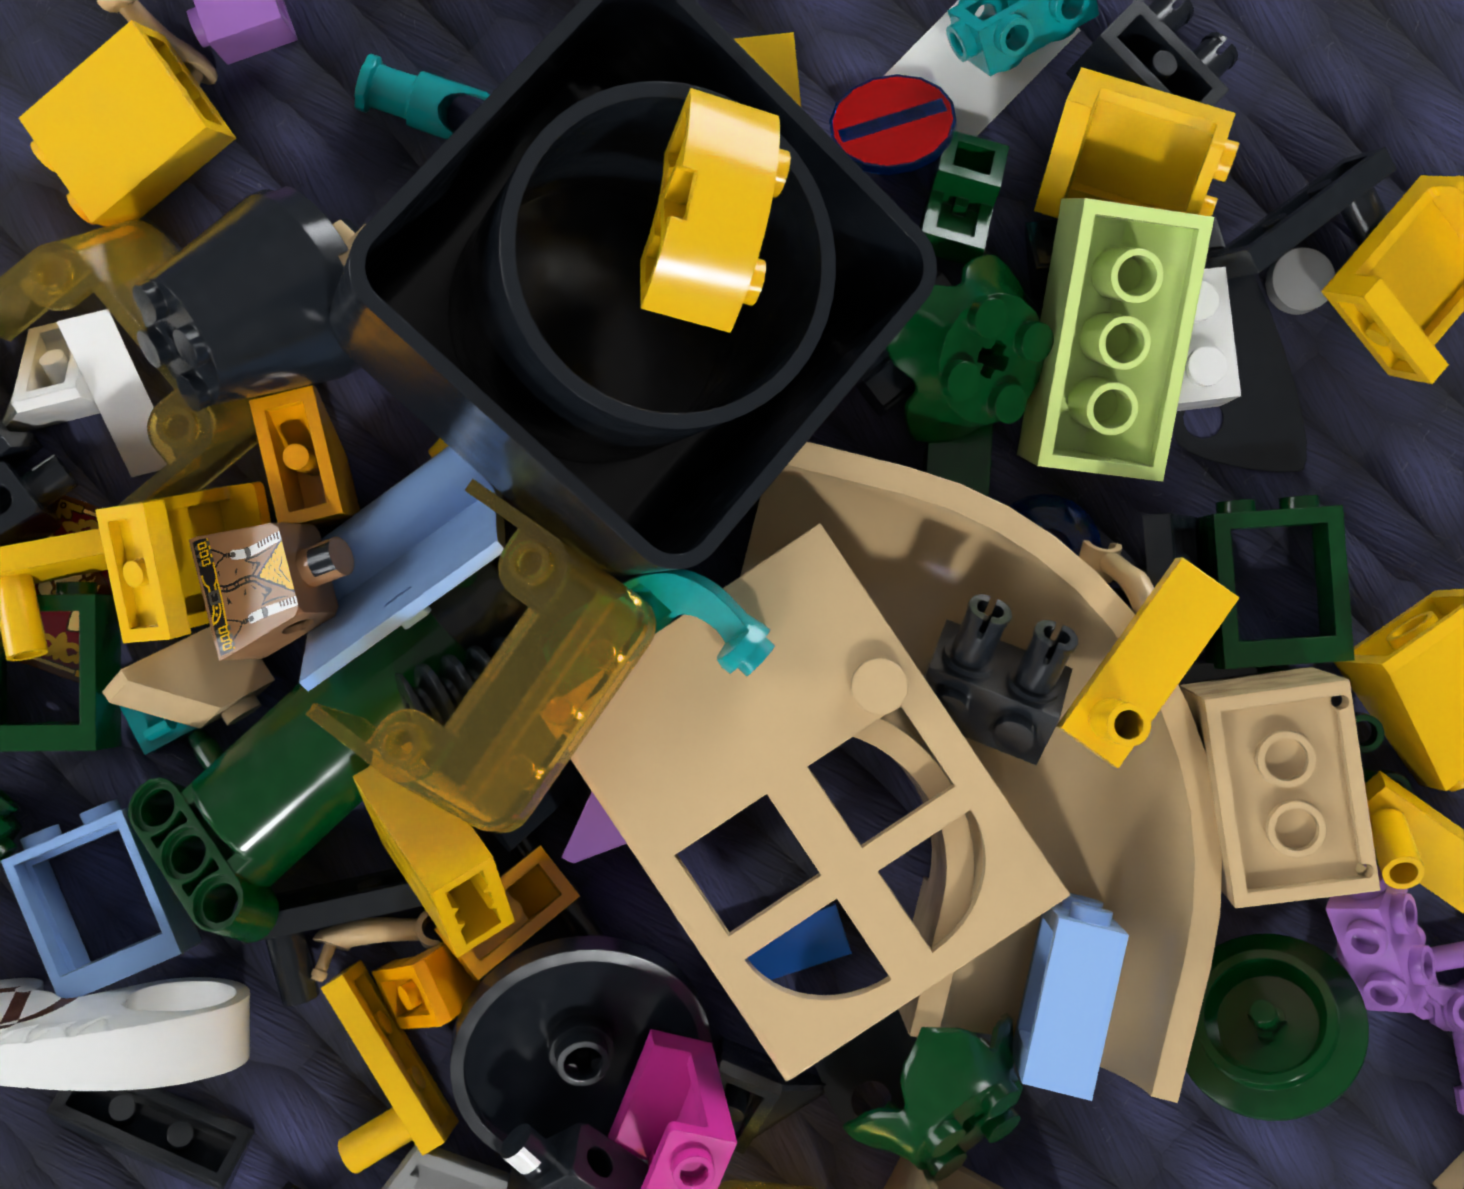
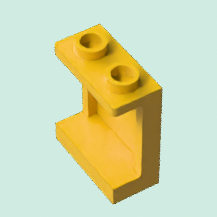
(1136, 148)
(1407, 280)
(152, 557)

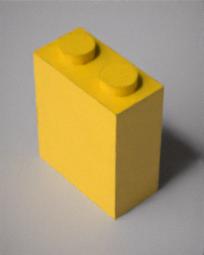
(125, 127)
(439, 860)

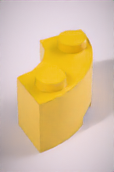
(713, 212)

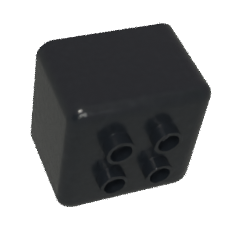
(512, 294)

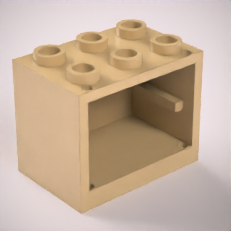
(1286, 786)

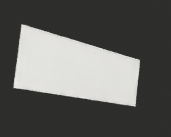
(114, 387)

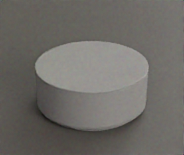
(1297, 280)

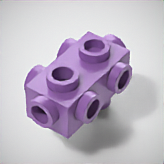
(1383, 947)

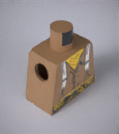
(267, 585)

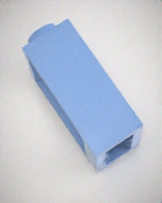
(51, 920)
(1069, 997)

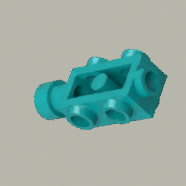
(1012, 29)

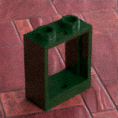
(1331, 575)
(98, 665)

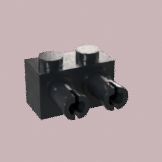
(1147, 52)
(997, 689)

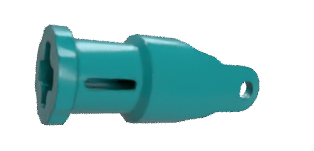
(416, 98)

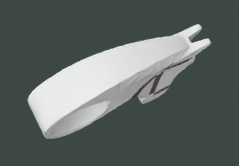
(122, 1036)

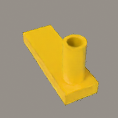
(36, 563)
(1147, 662)
(1415, 842)
(418, 1105)

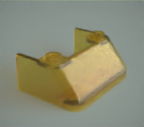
(109, 263)
(532, 696)

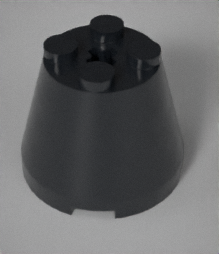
(248, 303)

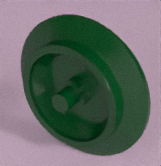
(1277, 1029)

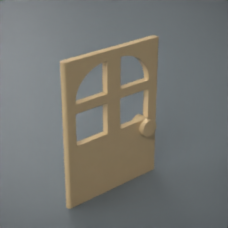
(701, 744)

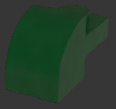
(963, 197)

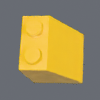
(1415, 686)

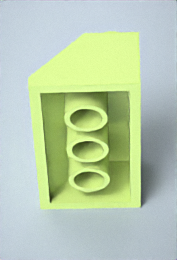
(1122, 330)

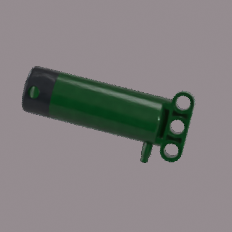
(289, 776)

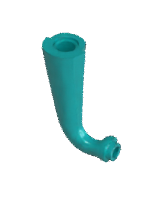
(692, 594)

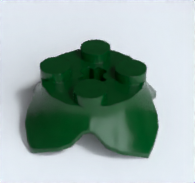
(971, 353)
(953, 1097)

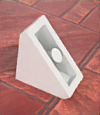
(47, 384)

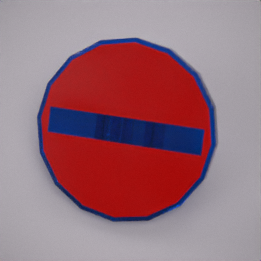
(894, 123)

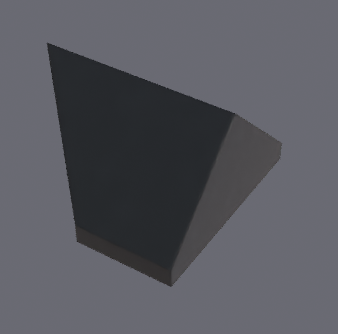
(758, 1092)

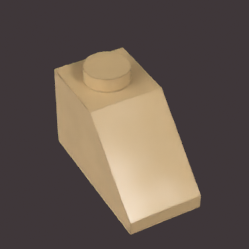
(191, 684)

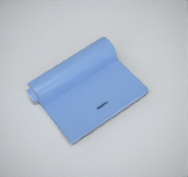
(406, 555)

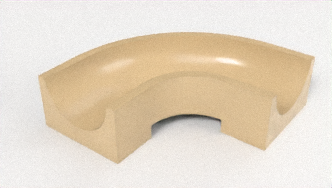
(1121, 835)

